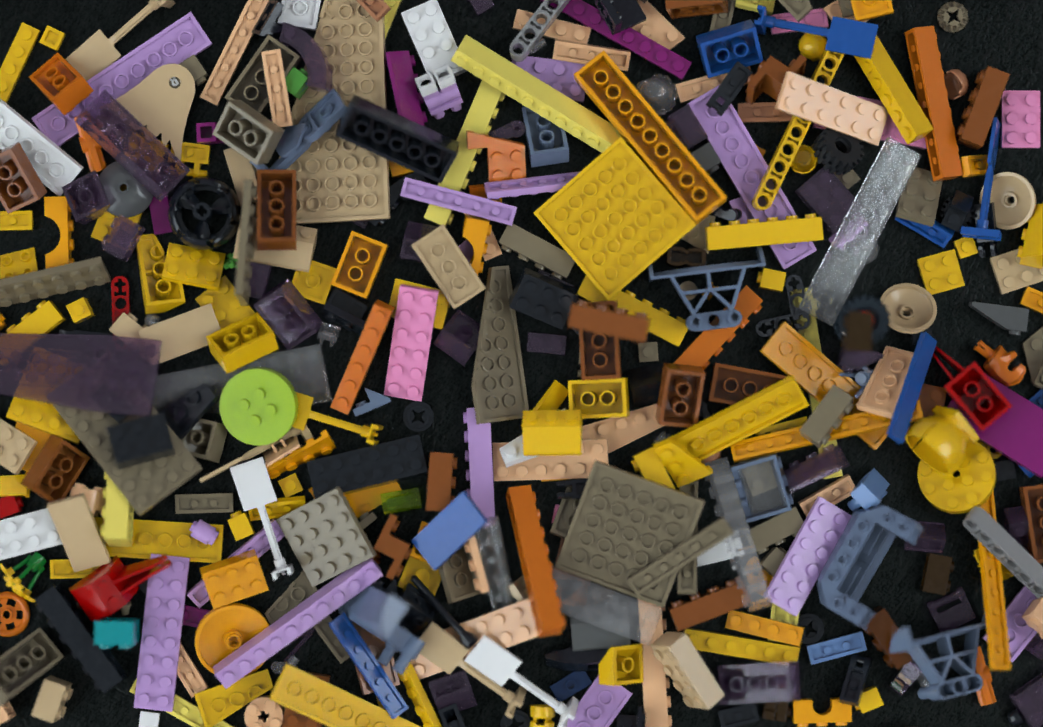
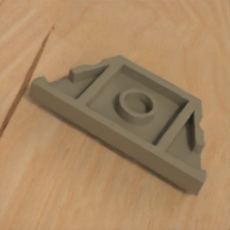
(1034, 353)

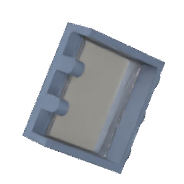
(762, 487)

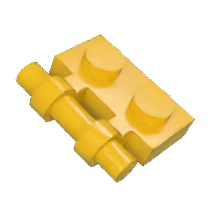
(195, 154)

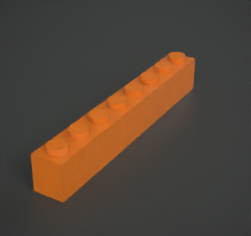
(934, 102)
(534, 561)

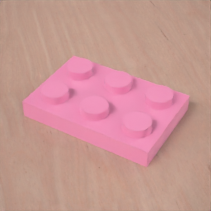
(1020, 119)

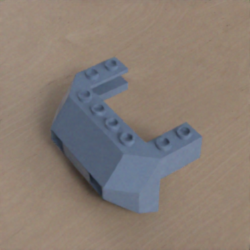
(858, 558)

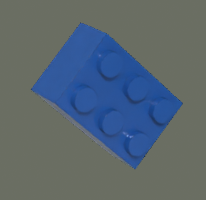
(727, 45)

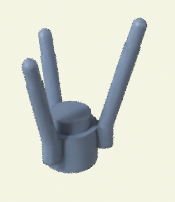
(861, 378)

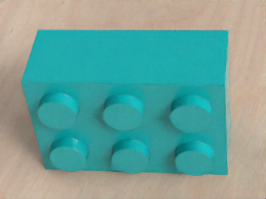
(117, 631)

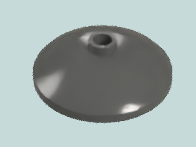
(128, 202)

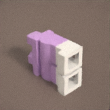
(440, 98)

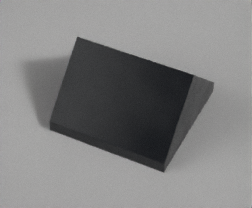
(645, 383)

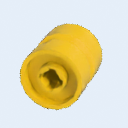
(542, 711)

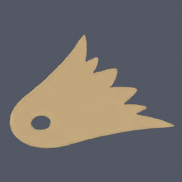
(160, 105)

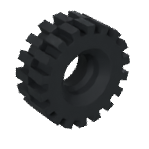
(833, 158)

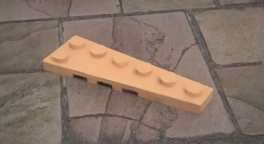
(658, 27)
(623, 430)

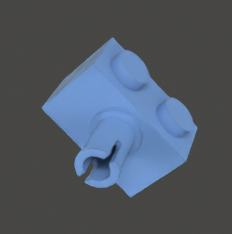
(868, 491)

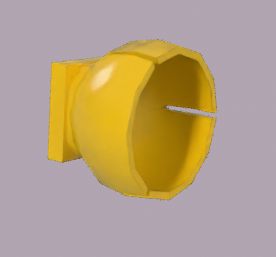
(945, 439)

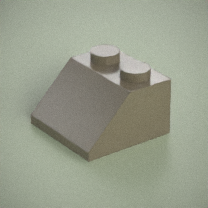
(206, 440)

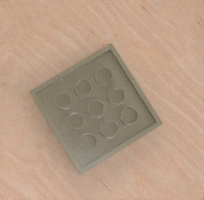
(326, 536)

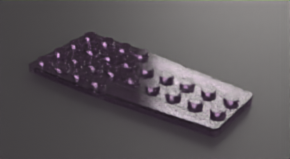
(81, 371)

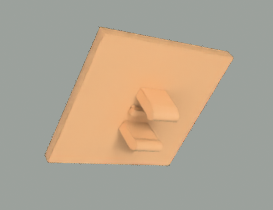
(281, 450)

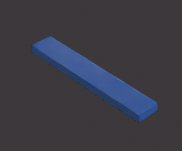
(911, 387)
(368, 665)

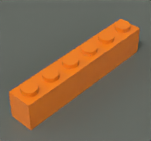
(710, 341)
(362, 357)

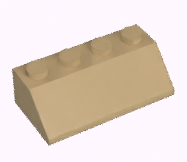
(291, 259)

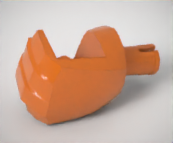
(997, 364)

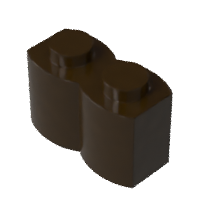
(680, 256)

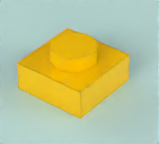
(52, 38)
(965, 247)
(290, 485)

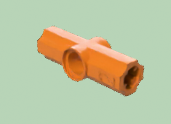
(91, 149)
(986, 693)

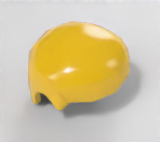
(812, 46)
(804, 160)

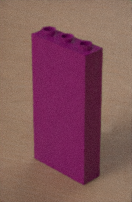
(1015, 433)

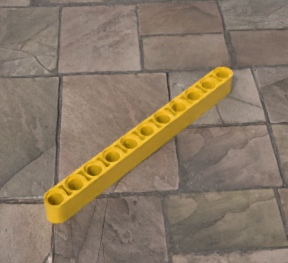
(787, 139)

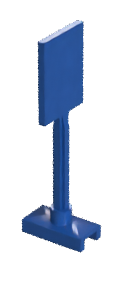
(843, 36)
(981, 230)

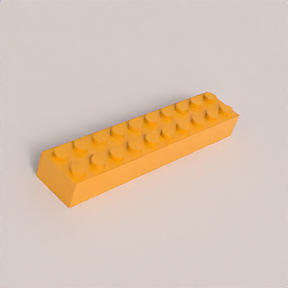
(650, 137)

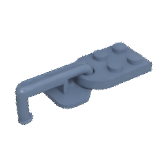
(312, 126)

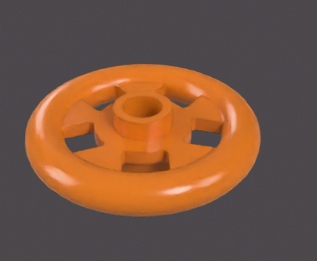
(21, 605)

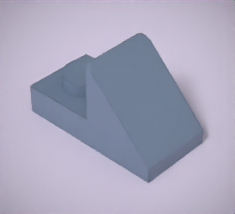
(376, 400)

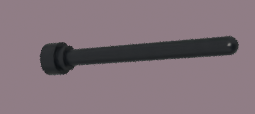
(467, 639)

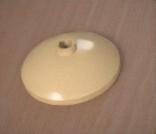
(1010, 214)
(912, 301)

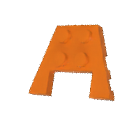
(504, 159)

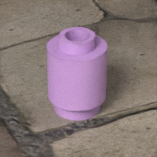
(204, 532)

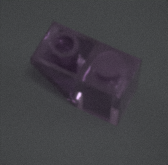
(1017, 525)

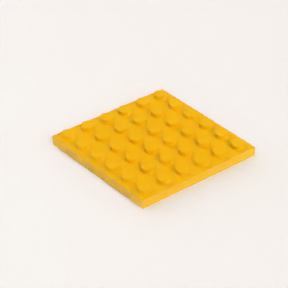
(614, 218)

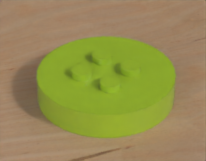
(258, 406)

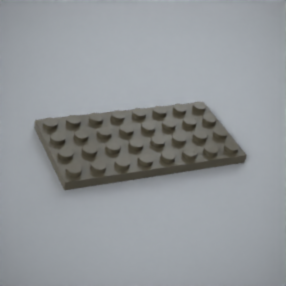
(140, 484)

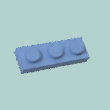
(836, 647)

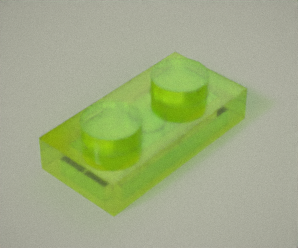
(401, 500)

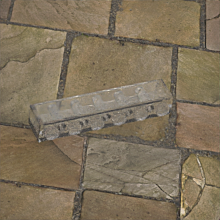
(495, 563)

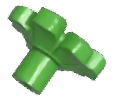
(230, 262)

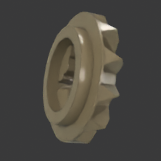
(943, 17)

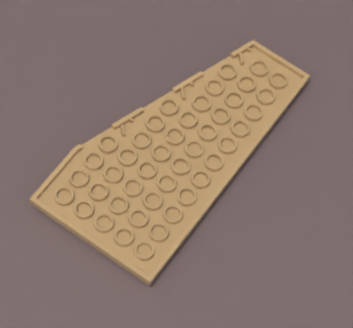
(333, 175)

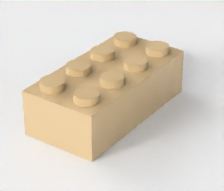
(687, 670)

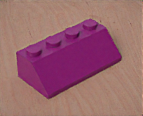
(404, 86)

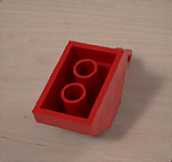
(973, 392)
(113, 585)

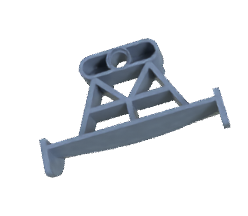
(727, 318)
(380, 616)
(939, 687)

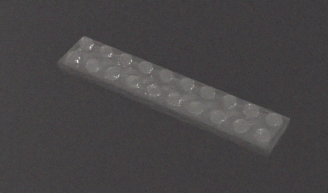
(859, 231)

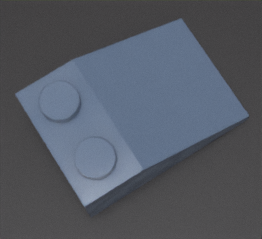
(545, 140)

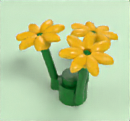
(34, 563)

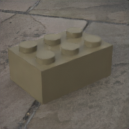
(248, 132)

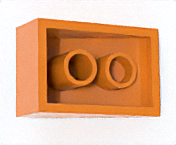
(61, 83)

